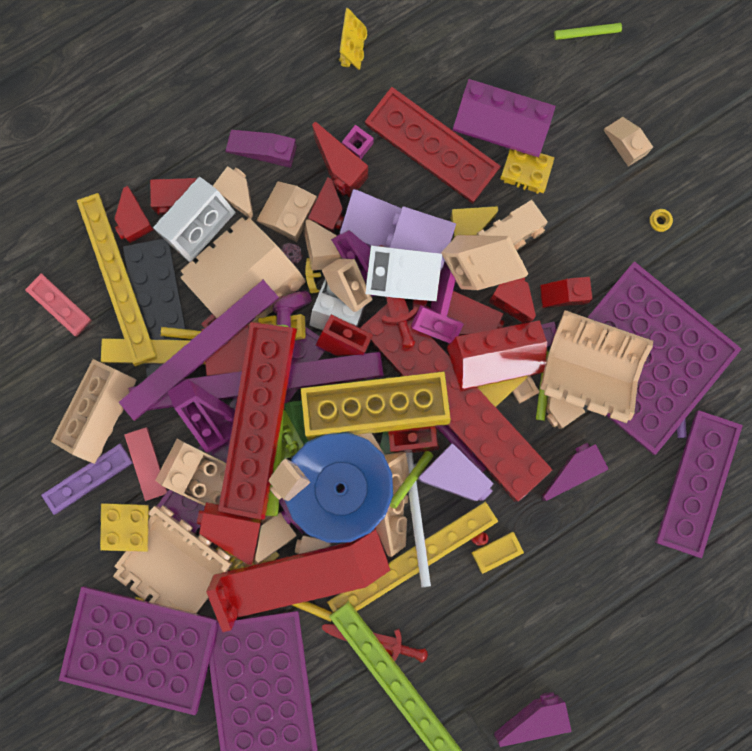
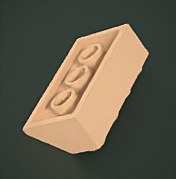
(93, 411)

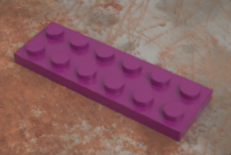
(699, 484)

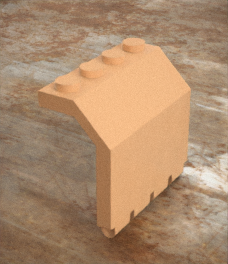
(238, 266)
(595, 366)
(175, 566)

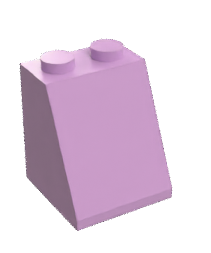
(369, 218)
(420, 232)
(457, 475)

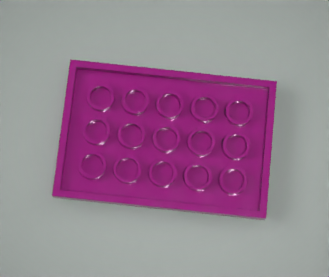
(139, 650)
(262, 685)

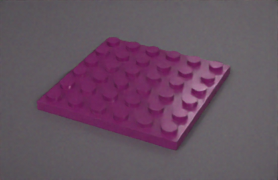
(684, 356)

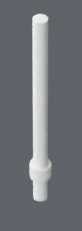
(418, 528)

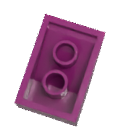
(537, 720)

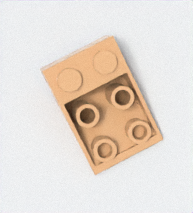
(483, 261)
(192, 473)

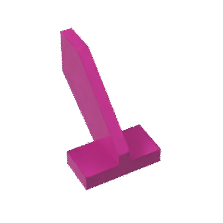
(435, 320)

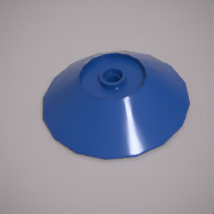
(367, 482)

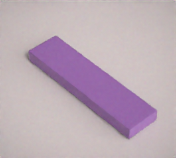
(87, 479)

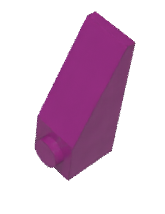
(262, 147)
(354, 248)
(578, 469)

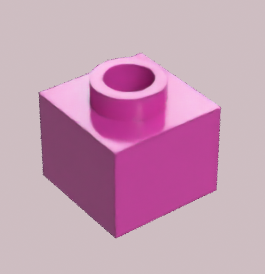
(357, 135)

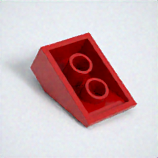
(344, 167)

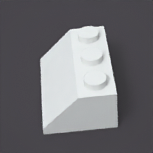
(194, 219)

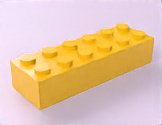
(376, 405)

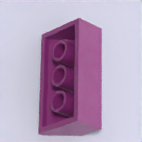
(504, 118)

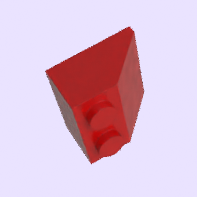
(515, 300)

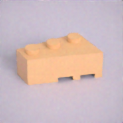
(519, 225)

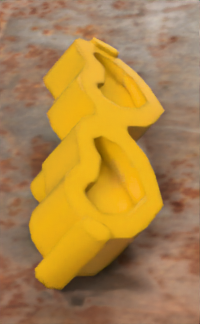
(310, 277)

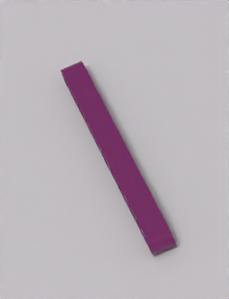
(301, 376)

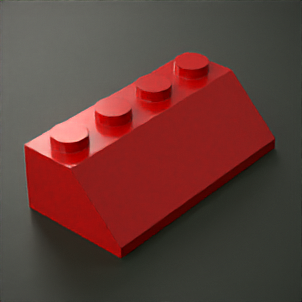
(498, 354)

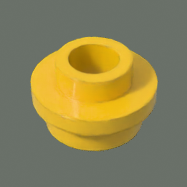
(665, 215)

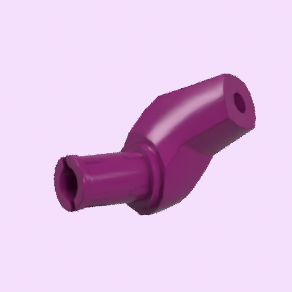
(286, 305)

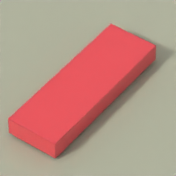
(58, 305)
(145, 463)

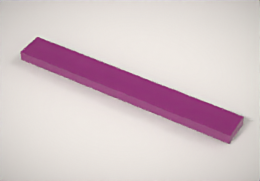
(198, 350)

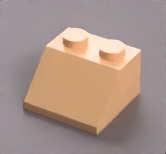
(287, 210)

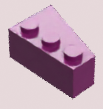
(203, 414)

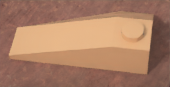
(394, 525)

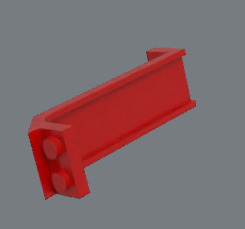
(297, 579)

